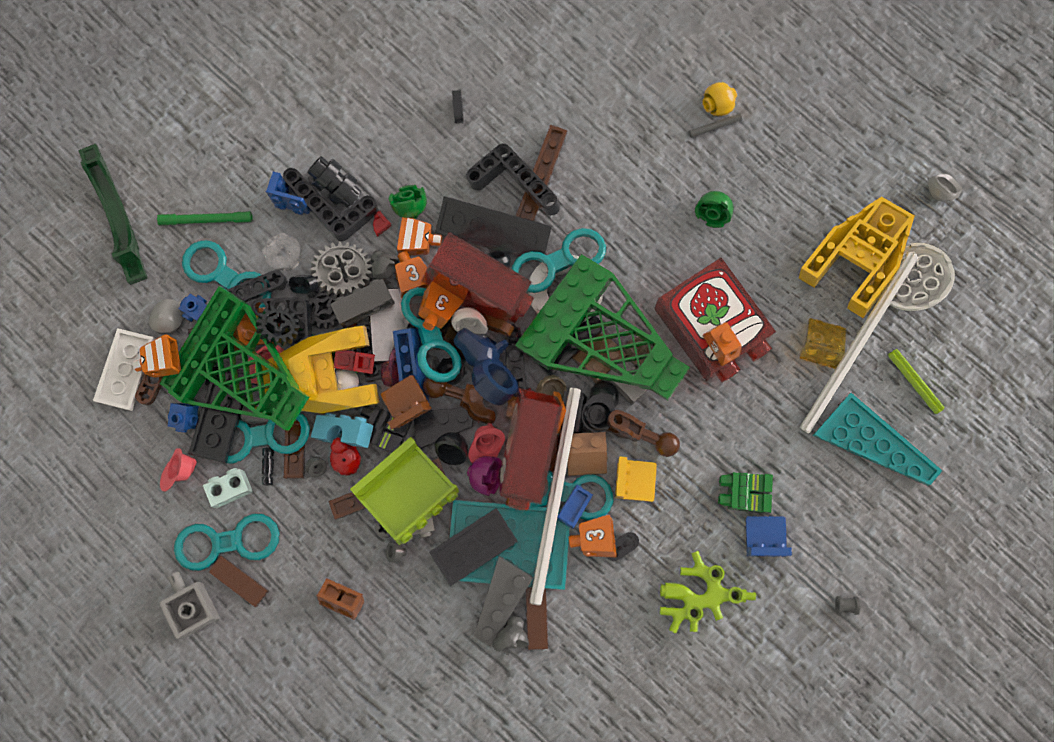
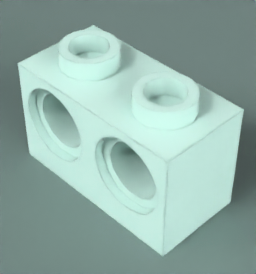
(228, 492)

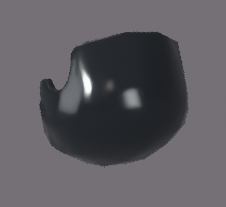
(446, 366)
(605, 388)

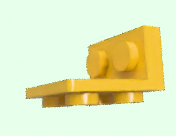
(635, 480)

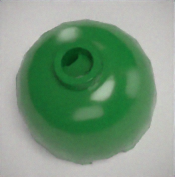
(408, 201)
(715, 209)

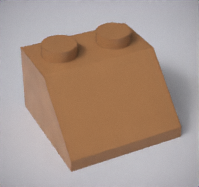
(594, 365)
(587, 454)

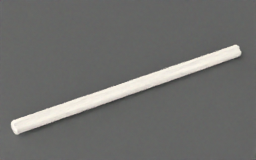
(858, 343)
(555, 497)

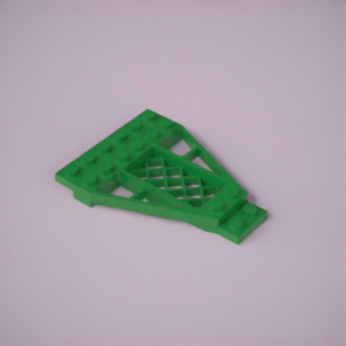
(567, 310)
(205, 347)

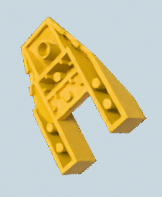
(870, 240)
(314, 371)

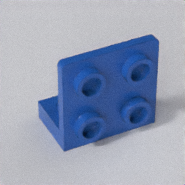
(279, 195)
(766, 537)

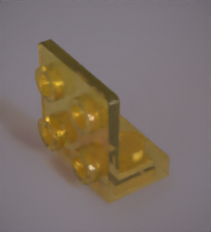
(824, 343)

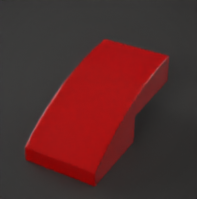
(354, 361)

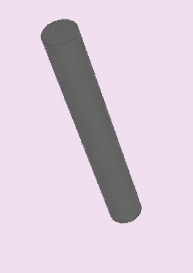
(715, 125)

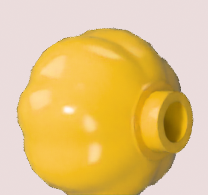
(719, 97)

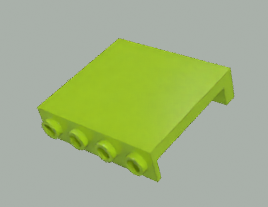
(405, 491)

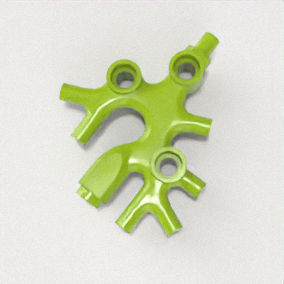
(711, 599)

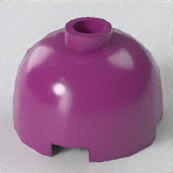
(484, 475)

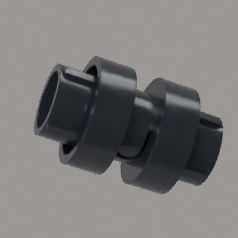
(340, 186)

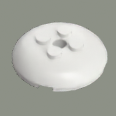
(933, 283)

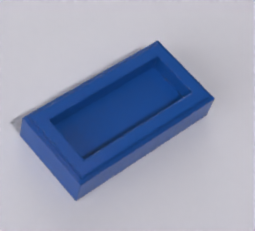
(574, 506)

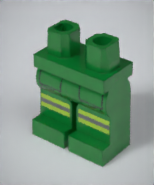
(741, 491)

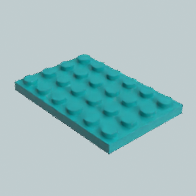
(528, 529)

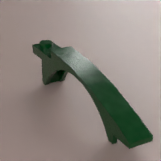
(125, 242)

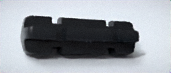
(267, 466)

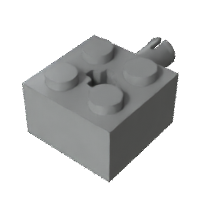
(178, 605)

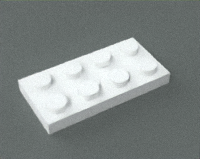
(119, 379)

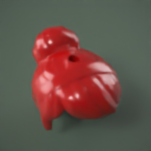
(342, 450)

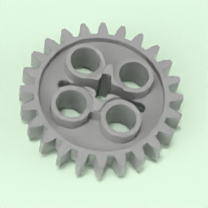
(324, 273)

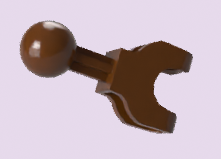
(469, 397)
(631, 428)

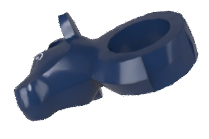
(489, 374)

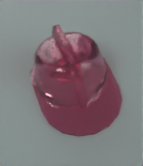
(389, 371)

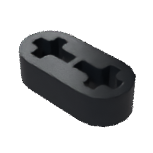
(457, 106)
(303, 284)
(624, 550)

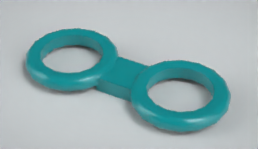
(560, 259)
(222, 274)
(430, 339)
(263, 436)
(568, 487)
(226, 542)

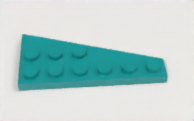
(866, 434)

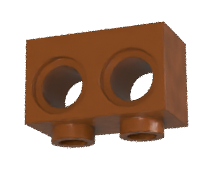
(340, 599)

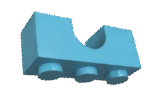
(353, 432)

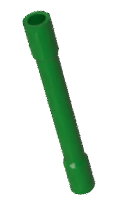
(173, 219)

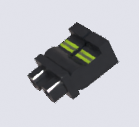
(380, 436)

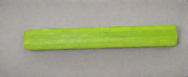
(916, 381)

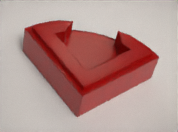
(380, 223)

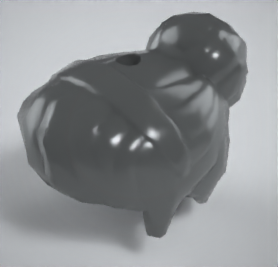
(383, 265)
(511, 636)

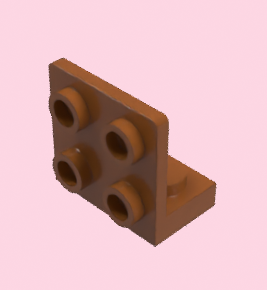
(405, 402)

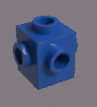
(192, 307)
(183, 416)

